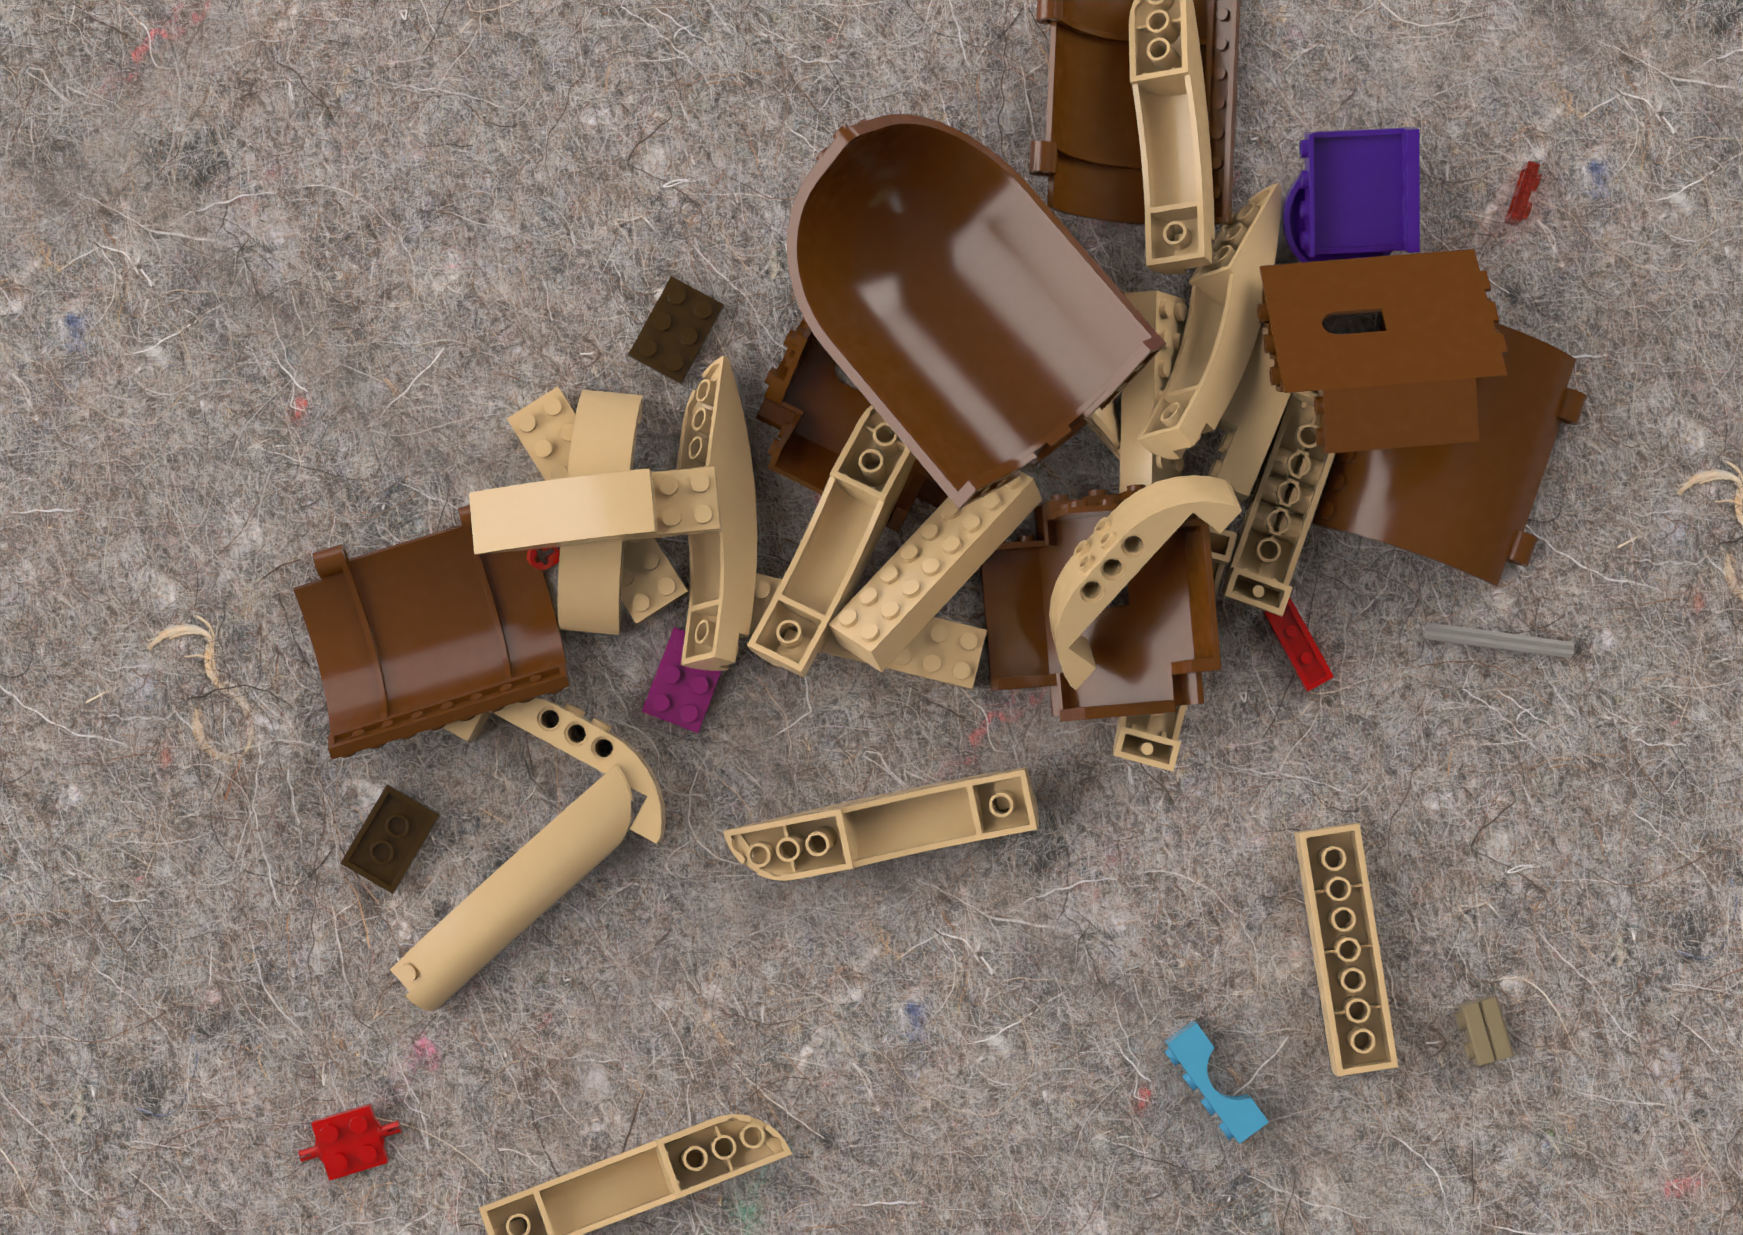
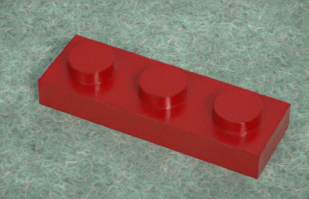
(1299, 647)

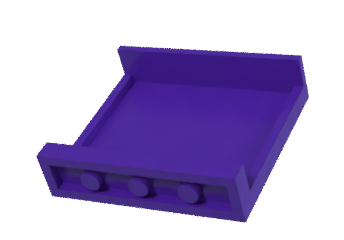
(1361, 191)

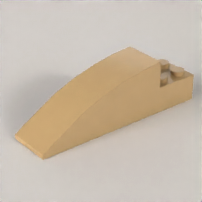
(1250, 423)
(595, 509)

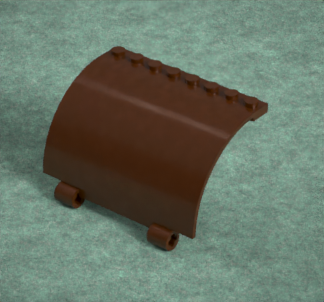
(1091, 109)
(1469, 498)
(428, 636)

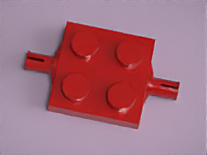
(350, 1141)

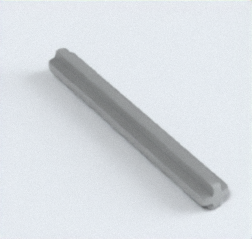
(1499, 640)

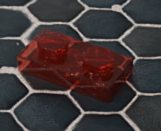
(1527, 182)

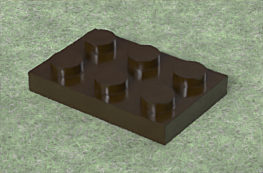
(676, 330)
(390, 839)

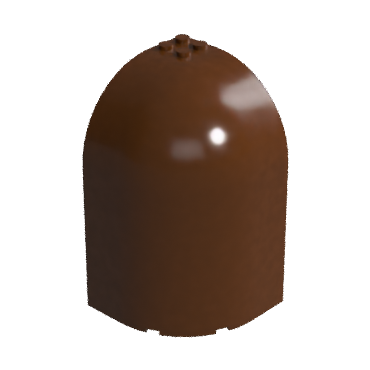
(957, 300)

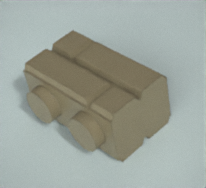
(1484, 1030)

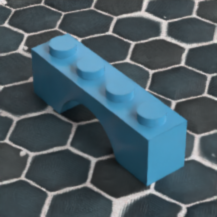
(1238, 1113)

